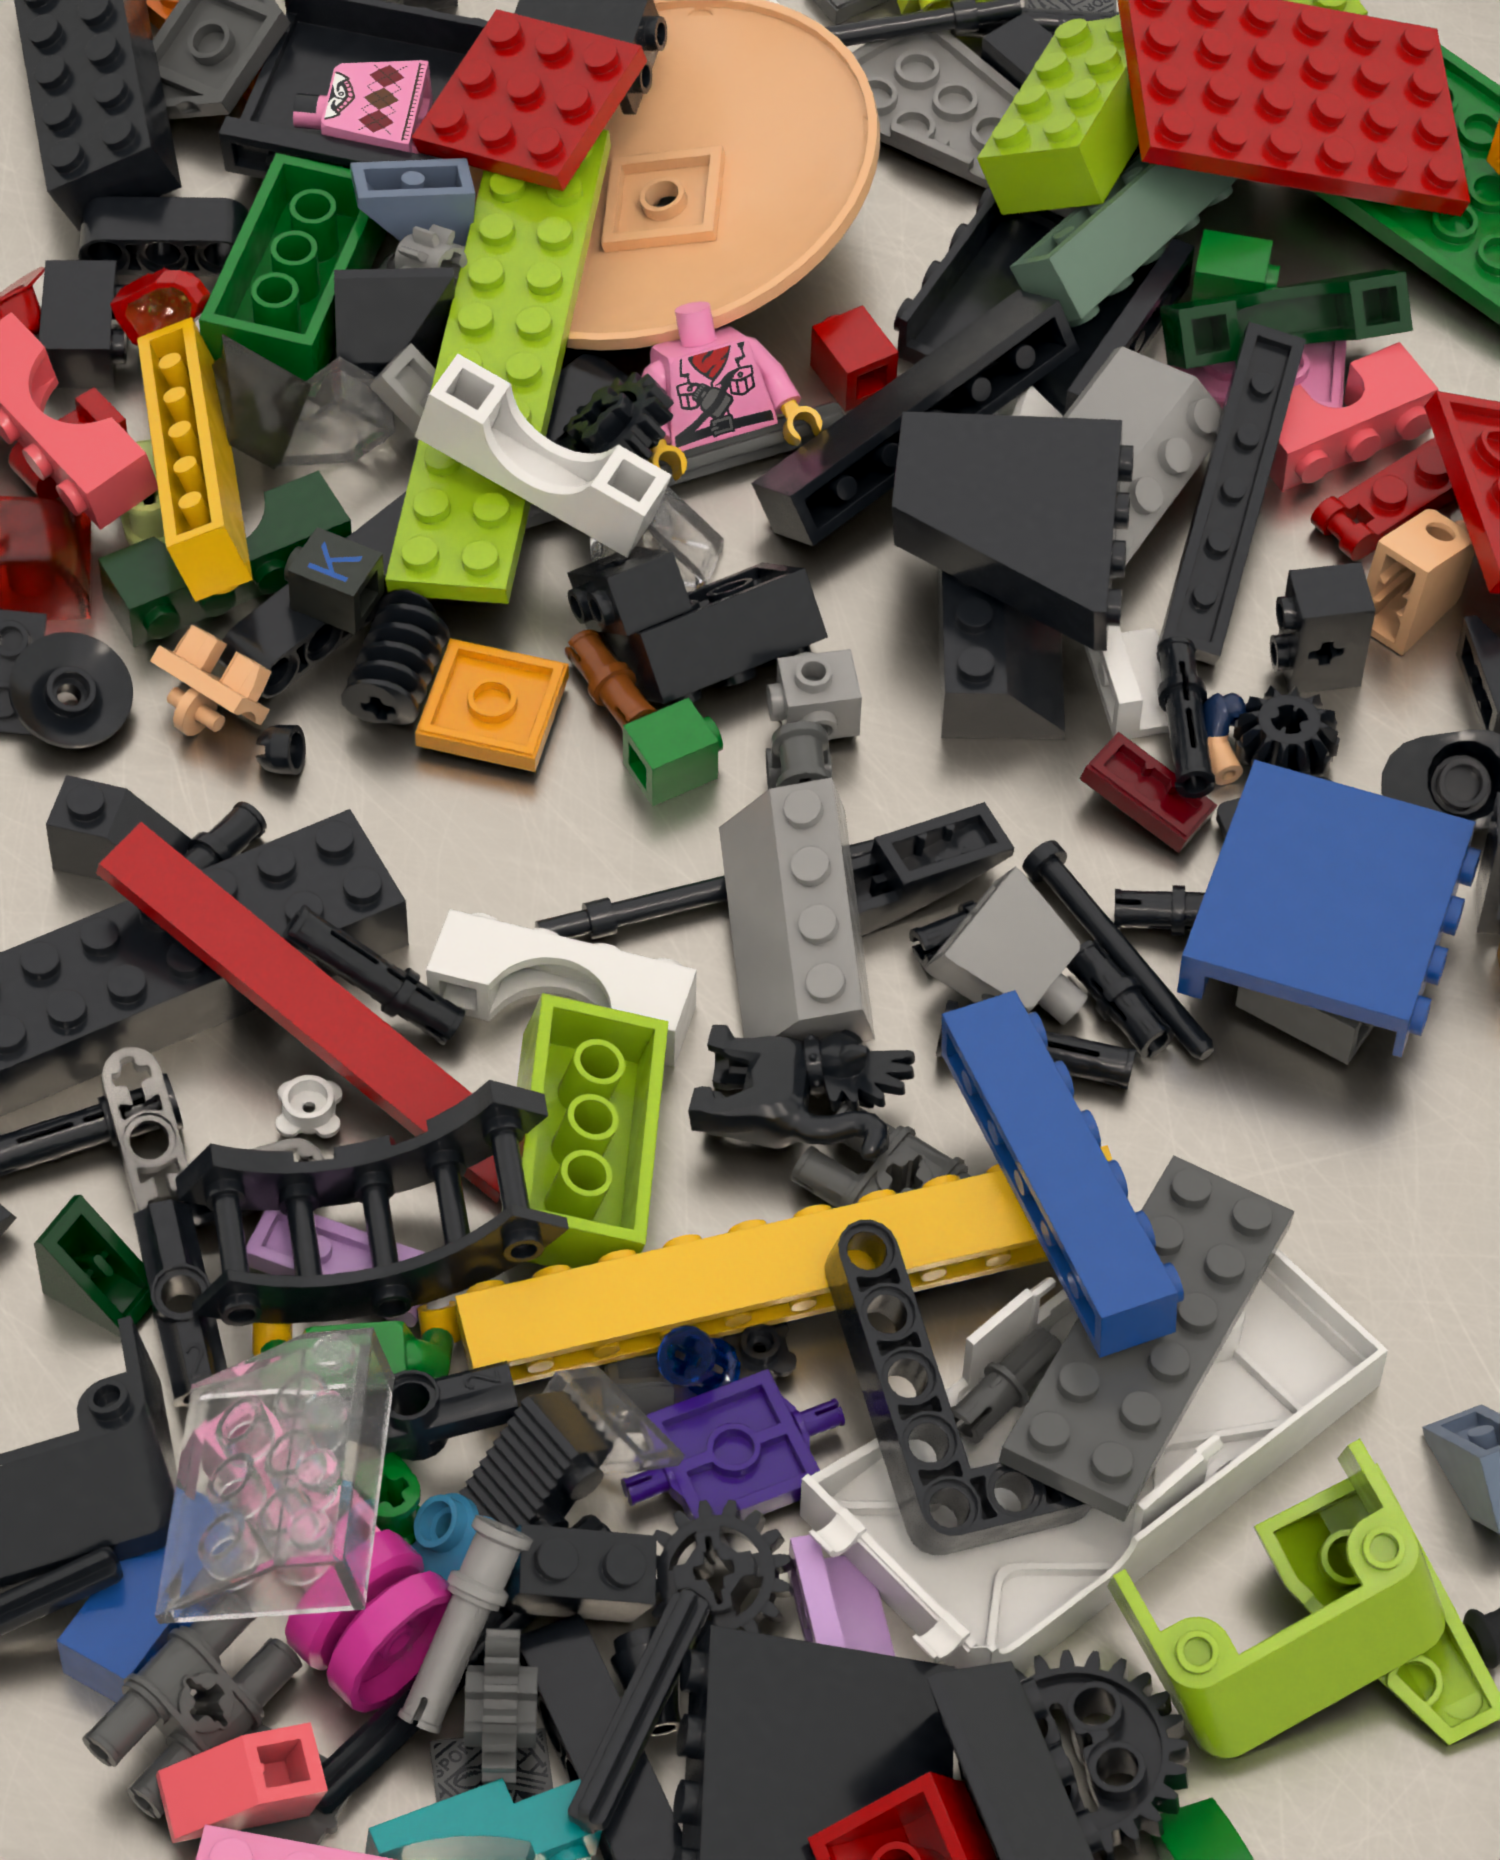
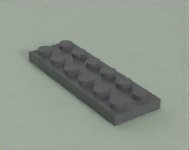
(1107, 1419)

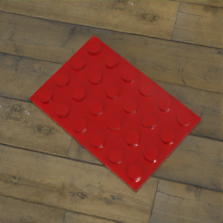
(1295, 99)

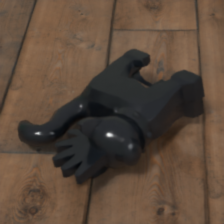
(777, 1087)

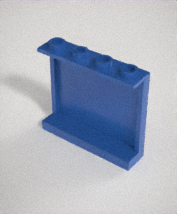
(1332, 900)

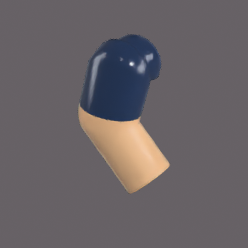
(1219, 715)

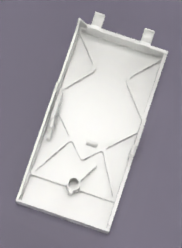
(1271, 1390)

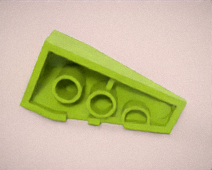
(1442, 1686)

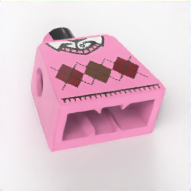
(370, 103)

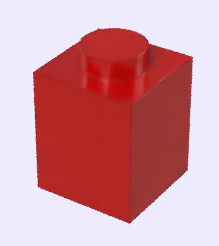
(852, 356)

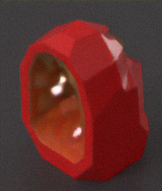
(158, 302)

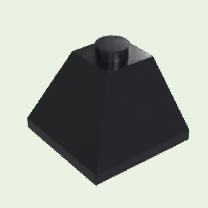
(389, 309)

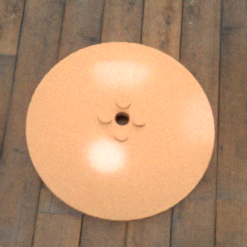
(769, 157)

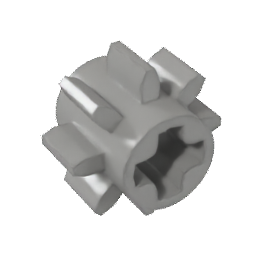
(430, 250)

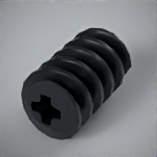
(396, 660)

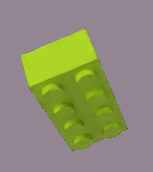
(1066, 124)
(601, 1126)

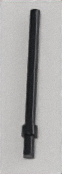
(962, 16)
(602, 917)

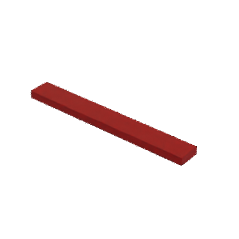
(286, 986)

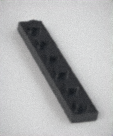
(1232, 490)

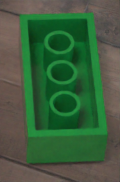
(281, 269)

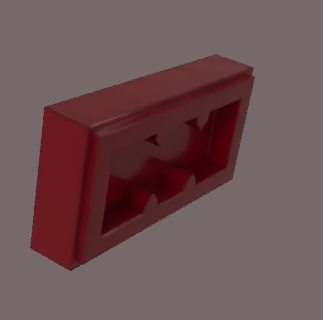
(1146, 792)

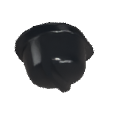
(1447, 774)

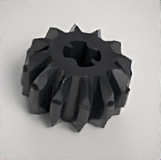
(1287, 732)

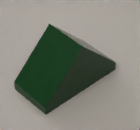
(91, 1267)

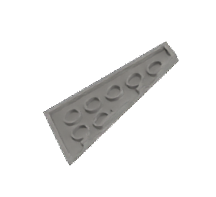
(937, 100)

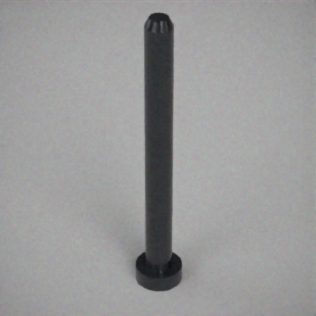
(1047, 865)

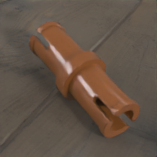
(609, 680)

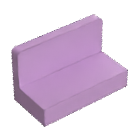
(836, 1601)

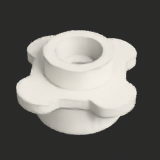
(309, 1092)

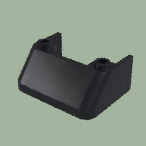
(96, 1484)

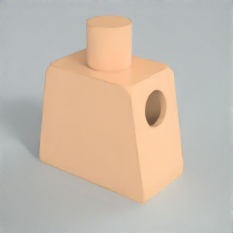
(1420, 563)

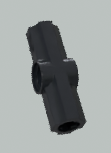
(175, 1268)
(436, 1409)

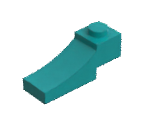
(487, 1827)

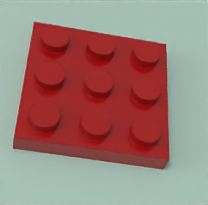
(530, 99)

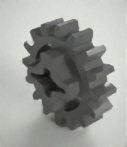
(501, 1705)

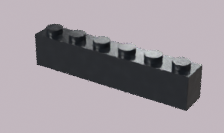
(968, 374)

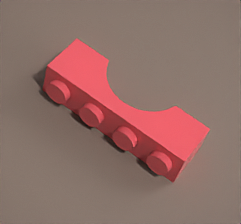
(93, 462)

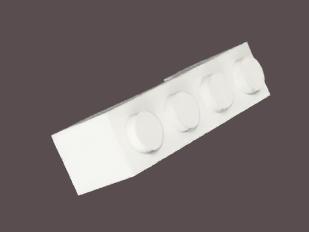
(480, 425)
(494, 963)

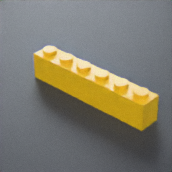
(193, 461)

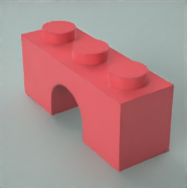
(1383, 407)

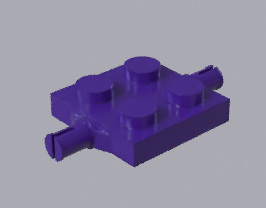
(738, 1447)

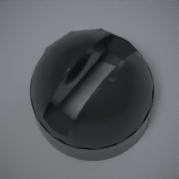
(283, 749)

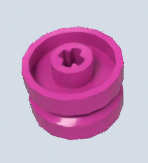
(382, 1647)

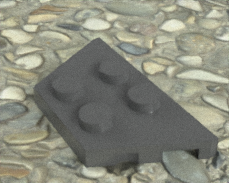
(213, 52)

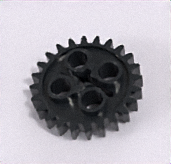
(1134, 1741)

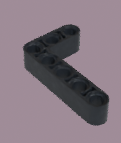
(928, 1414)

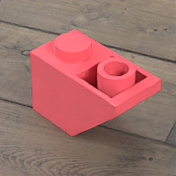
(244, 1783)

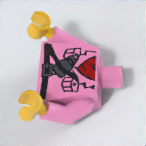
(719, 387)

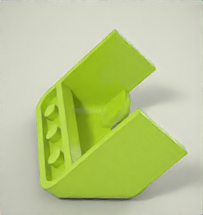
(1251, 1696)

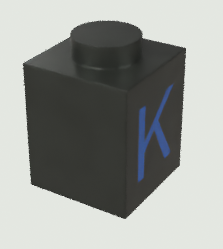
(335, 580)

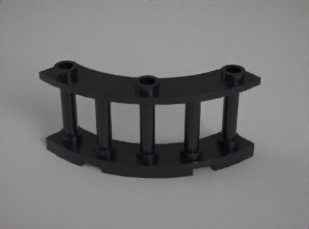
(371, 1173)

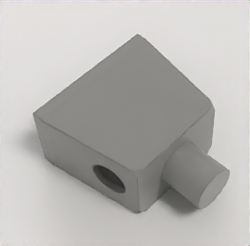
(1011, 945)

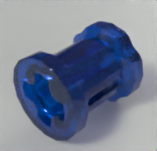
(697, 1344)

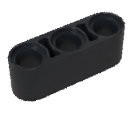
(161, 233)

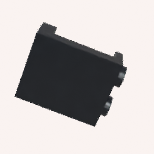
(618, 19)

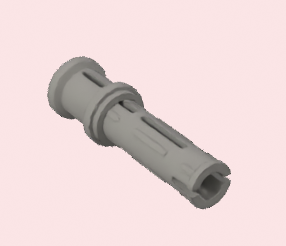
(476, 1592)

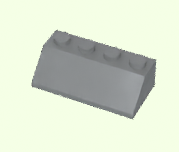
(1166, 420)
(795, 915)

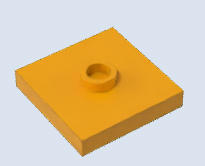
(492, 705)

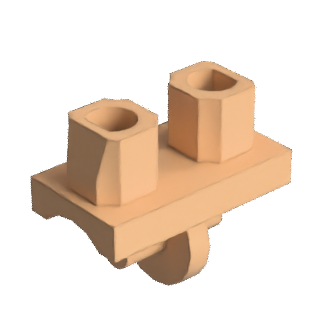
(235, 691)

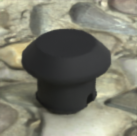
(1485, 1634)

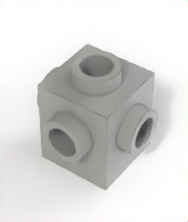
(817, 690)

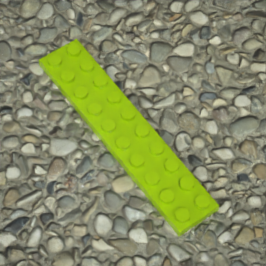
(514, 319)

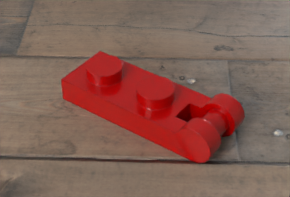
(1386, 501)

